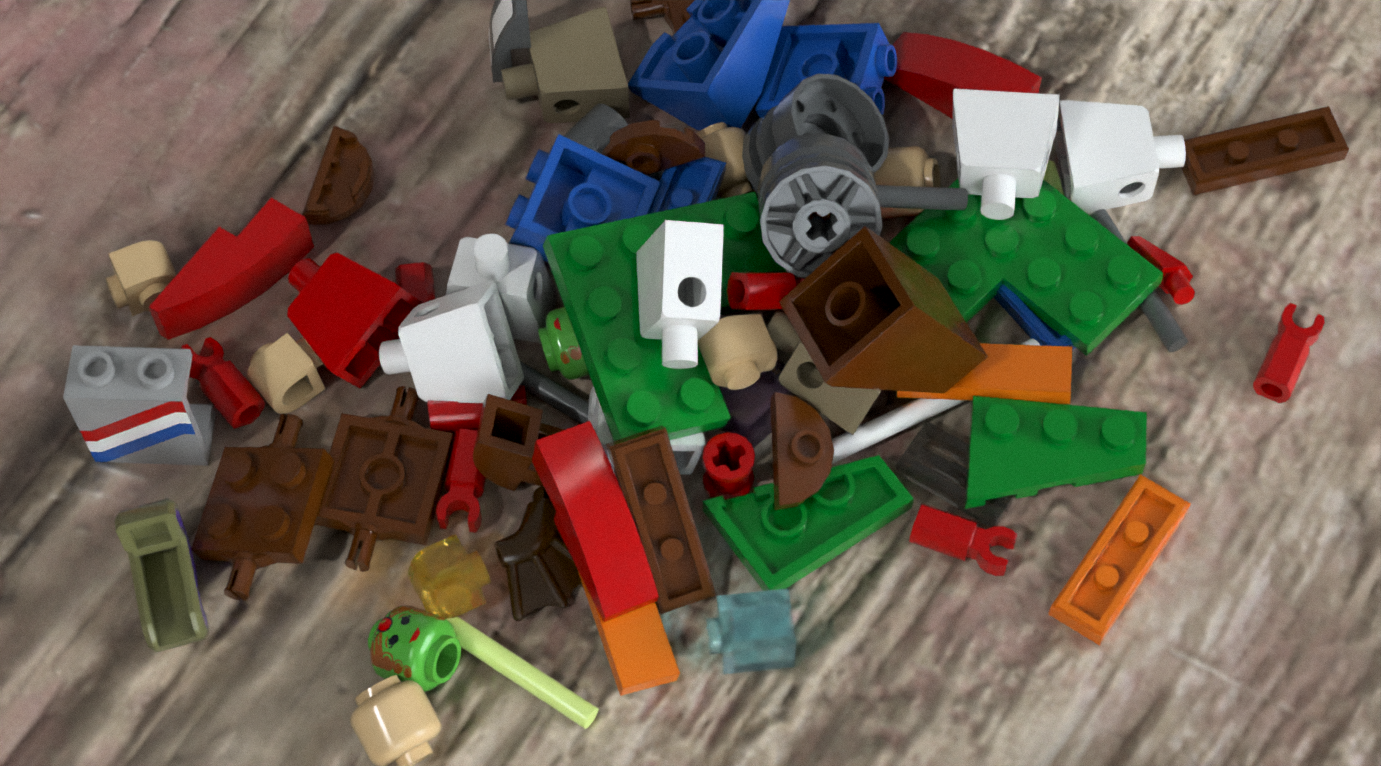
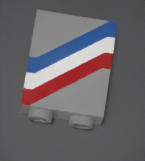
(136, 405)

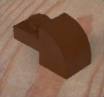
(508, 441)

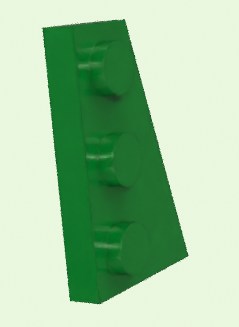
(1045, 445)
(795, 541)

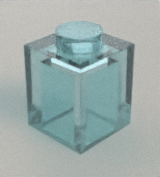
(753, 631)

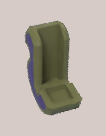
(163, 574)

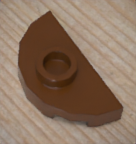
(653, 148)
(341, 180)
(799, 450)

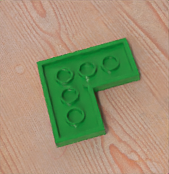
(1046, 254)
(600, 294)

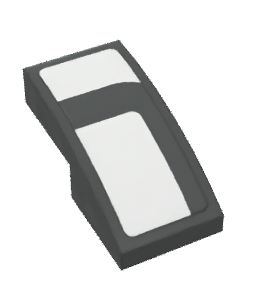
(507, 31)

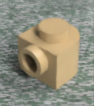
(139, 275)
(738, 351)
(286, 373)

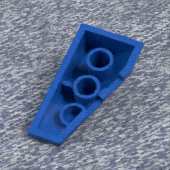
(713, 62)

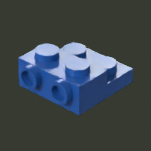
(846, 50)
(576, 191)

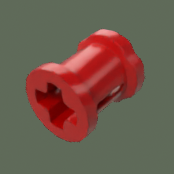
(728, 466)

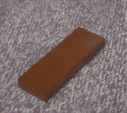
(1263, 150)
(662, 517)

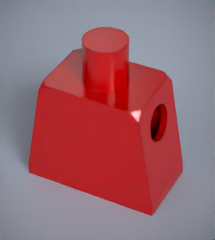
(347, 313)

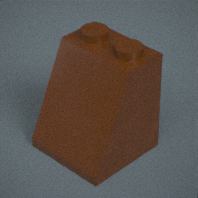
(881, 321)

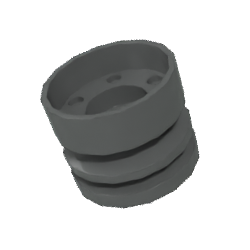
(818, 106)
(821, 177)

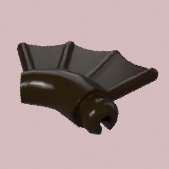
(537, 560)

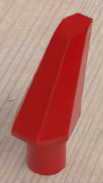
(1175, 273)

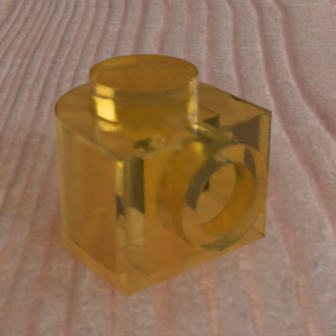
(448, 578)

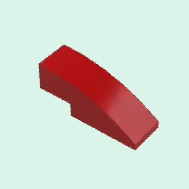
(936, 65)
(232, 270)
(595, 520)

